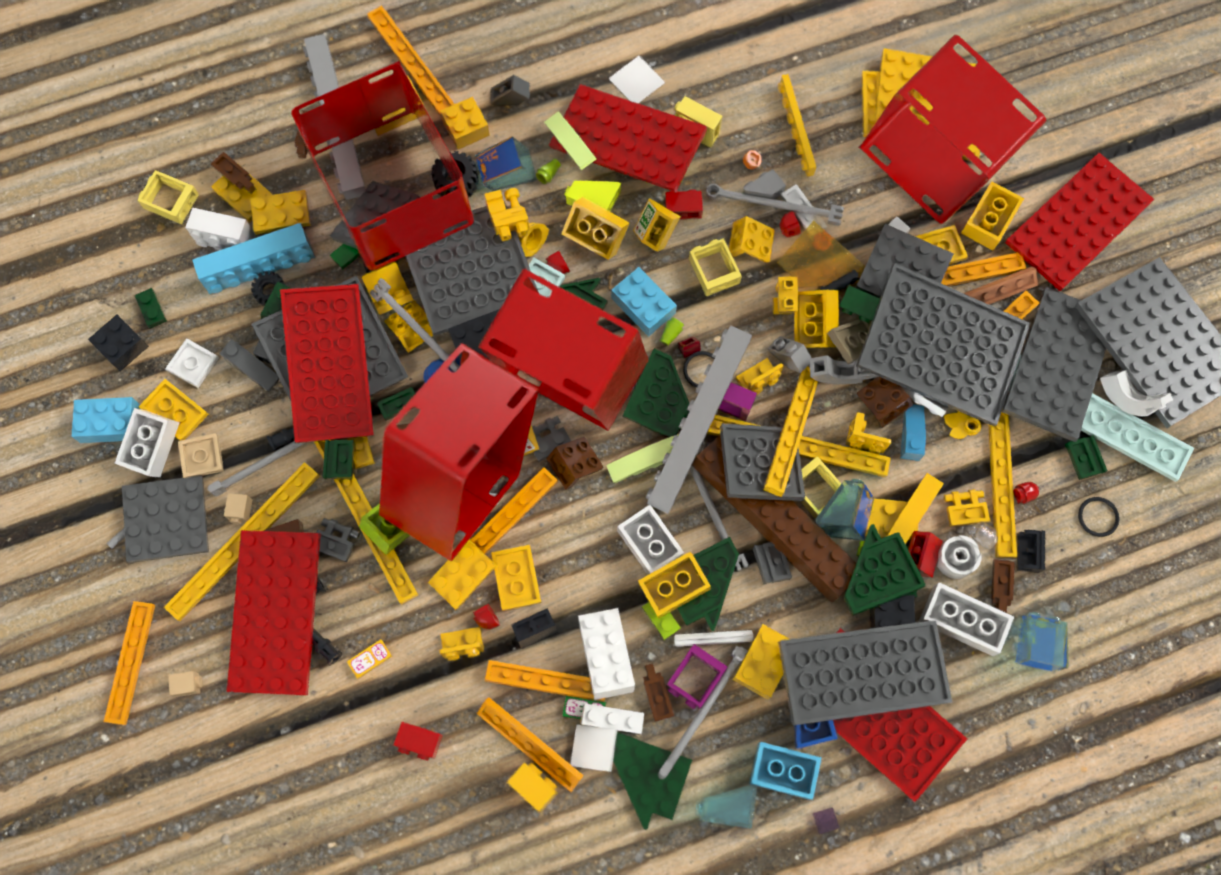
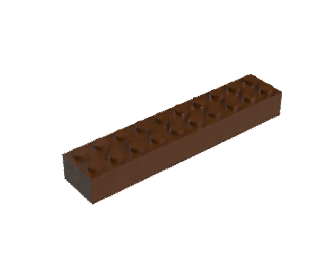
(787, 528)

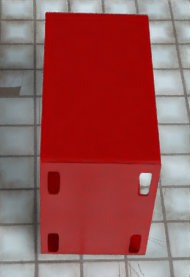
(359, 109)
(968, 109)
(566, 349)
(455, 451)

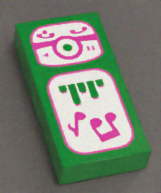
(574, 706)

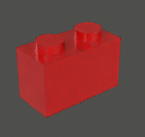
(685, 203)
(924, 551)
(417, 740)

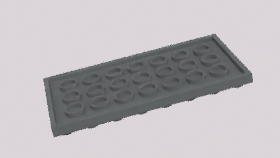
(1056, 368)
(864, 672)

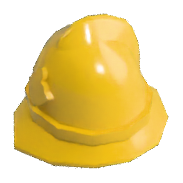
(535, 239)

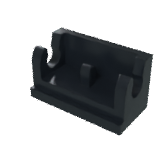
(1031, 551)
(534, 628)

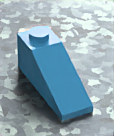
(913, 434)

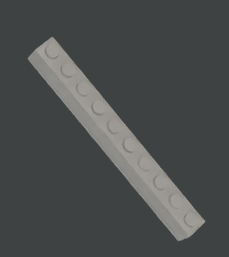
(325, 80)
(699, 419)

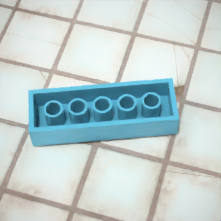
(255, 256)

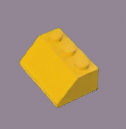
(816, 317)

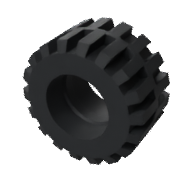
(466, 167)

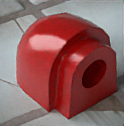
(789, 225)
(557, 262)
(1026, 492)
(486, 618)

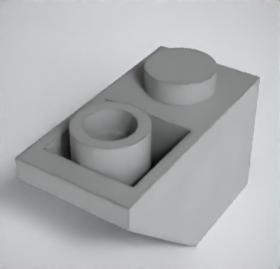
(767, 186)
(791, 353)

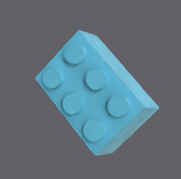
(643, 301)
(102, 419)
(785, 770)

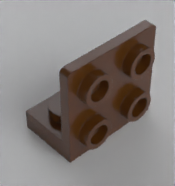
(885, 400)
(574, 461)

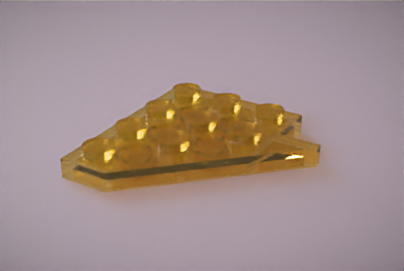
(818, 258)

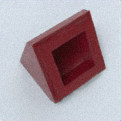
(689, 346)

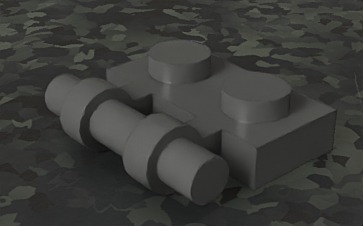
(550, 441)
(334, 546)

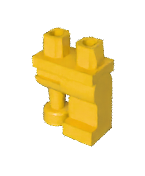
(505, 219)
(787, 298)

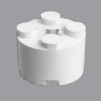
(968, 554)

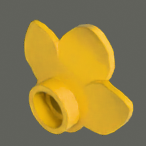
(959, 425)

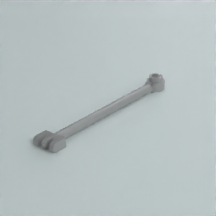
(833, 214)
(381, 292)
(218, 488)
(714, 514)
(738, 654)

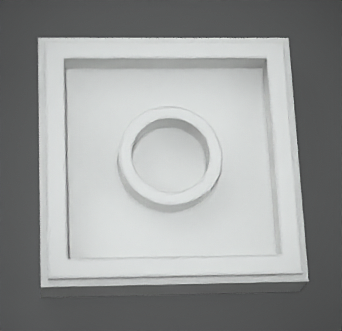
(192, 363)
(593, 748)

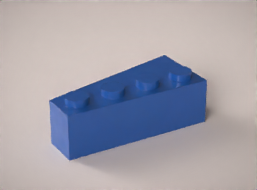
(814, 733)

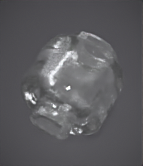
(983, 535)

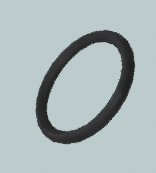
(686, 364)
(1117, 518)

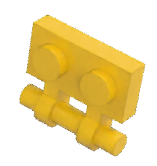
(969, 513)

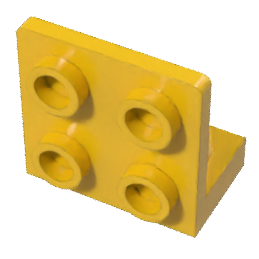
(751, 238)
(393, 277)
(403, 331)
(760, 376)
(859, 440)
(461, 642)

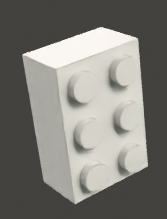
(217, 229)
(147, 442)
(649, 540)

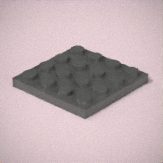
(370, 205)
(905, 250)
(747, 460)
(165, 519)

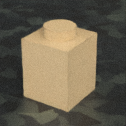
(238, 508)
(185, 684)

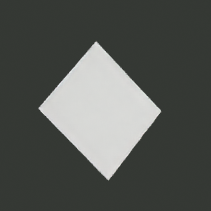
(636, 80)

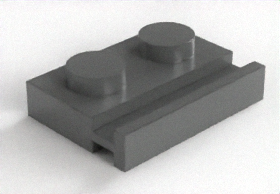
(771, 563)

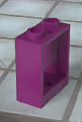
(737, 401)
(708, 660)

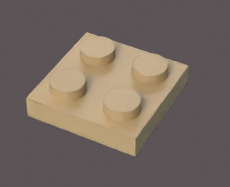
(200, 456)

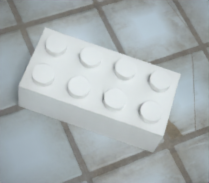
(967, 619)
(606, 654)

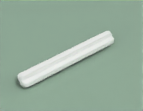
(713, 638)

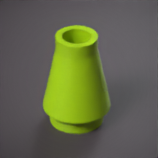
(547, 172)
(671, 331)

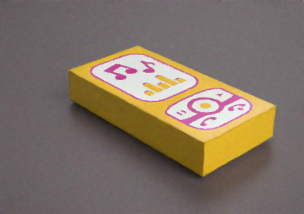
(369, 659)

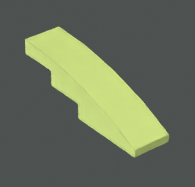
(570, 140)
(640, 461)

